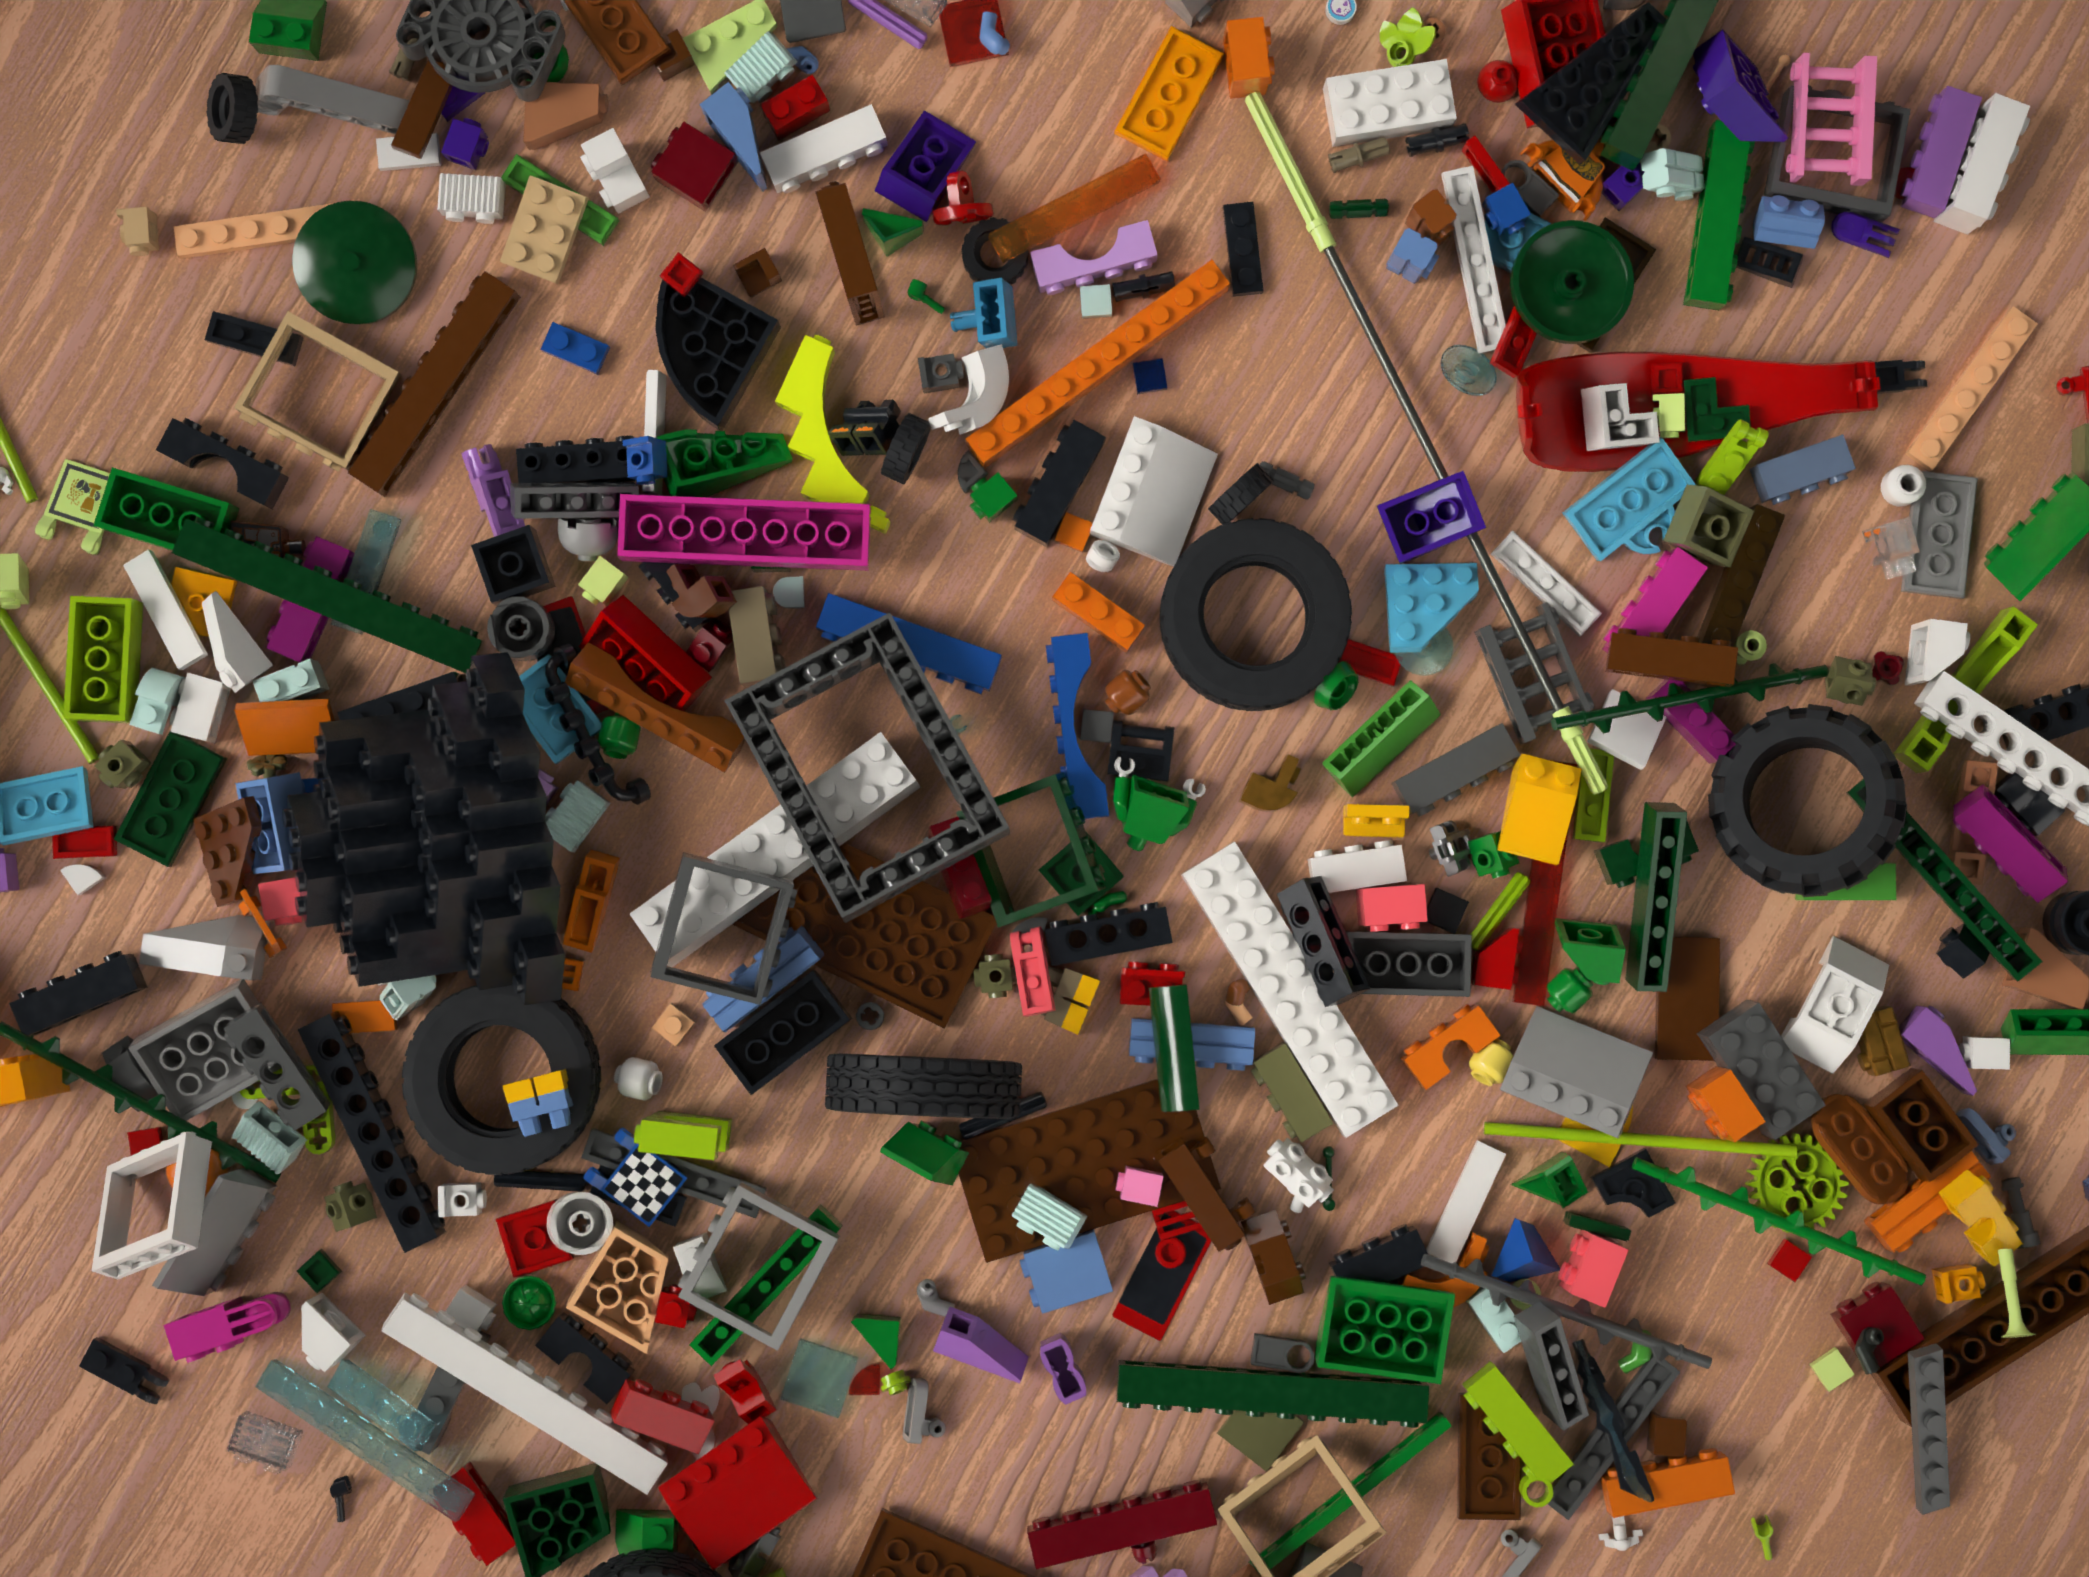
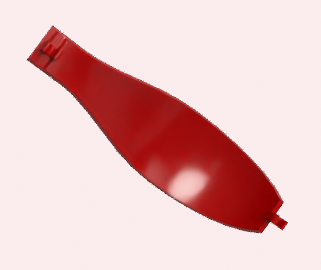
(1775, 391)

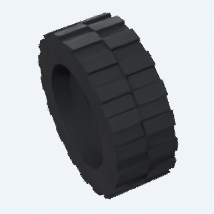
(232, 108)
(972, 260)
(906, 448)
(1241, 494)

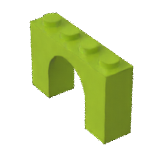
(683, 1135)

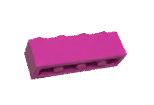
(1661, 594)

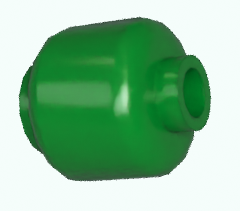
(618, 736)
(1569, 990)

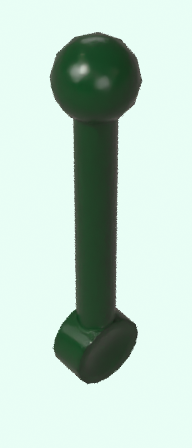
(1328, 1153)

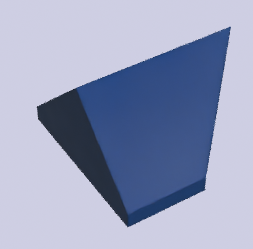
(1524, 1254)

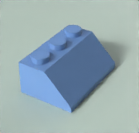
(271, 797)

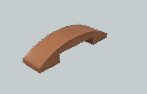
(1962, 846)

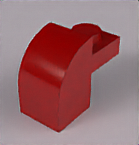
(746, 1390)

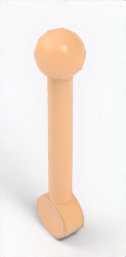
(1784, 61)

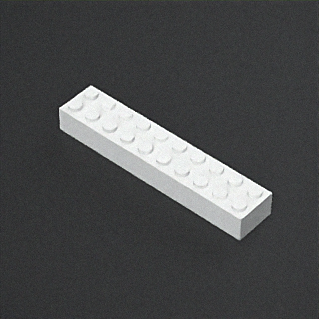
(849, 800)
(1285, 988)

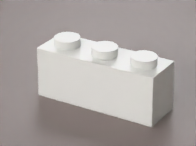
(1359, 867)

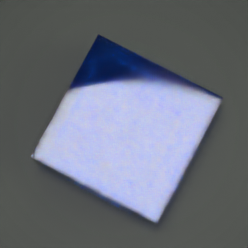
(1149, 376)

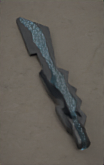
(1608, 1419)

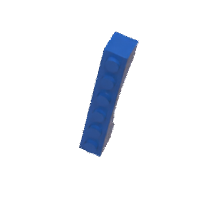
(1071, 663)

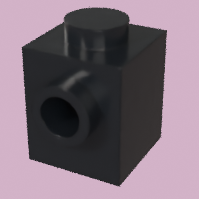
(1961, 951)

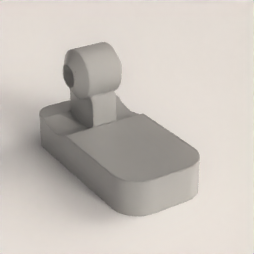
(915, 1422)
(1524, 1550)

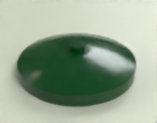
(354, 262)
(1572, 282)

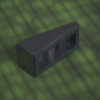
(1765, 271)

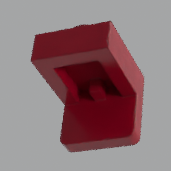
(711, 644)

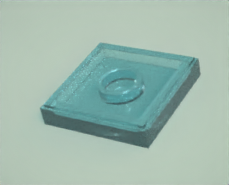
(819, 1378)

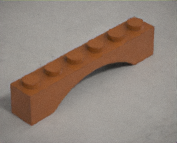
(705, 737)

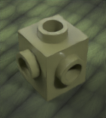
(1849, 681)
(122, 765)
(982, 976)
(349, 1205)

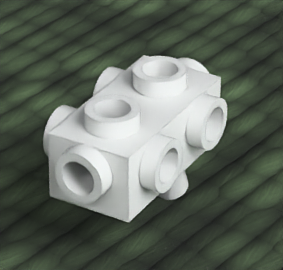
(1298, 1173)

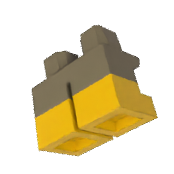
(1076, 987)

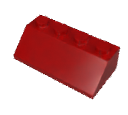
(647, 655)

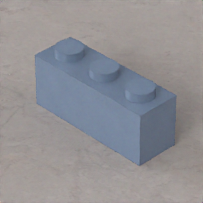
(1803, 470)

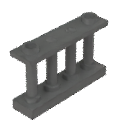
(1503, 669)

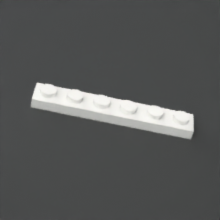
(1475, 258)

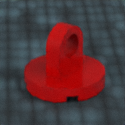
(961, 203)

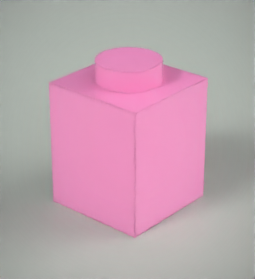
(1139, 1185)

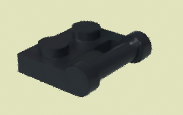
(1149, 762)

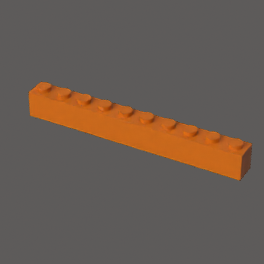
(1098, 364)

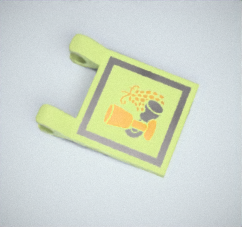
(76, 502)

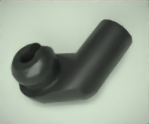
(1865, 1346)

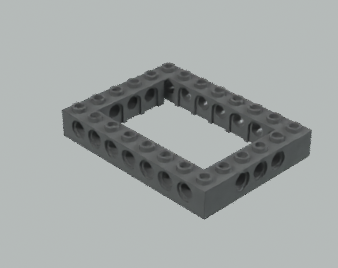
(820, 671)

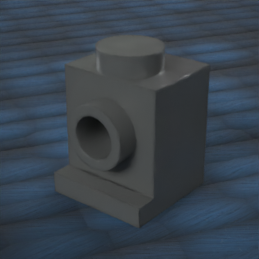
(933, 382)

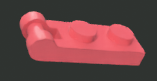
(1032, 972)

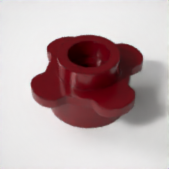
(1895, 667)

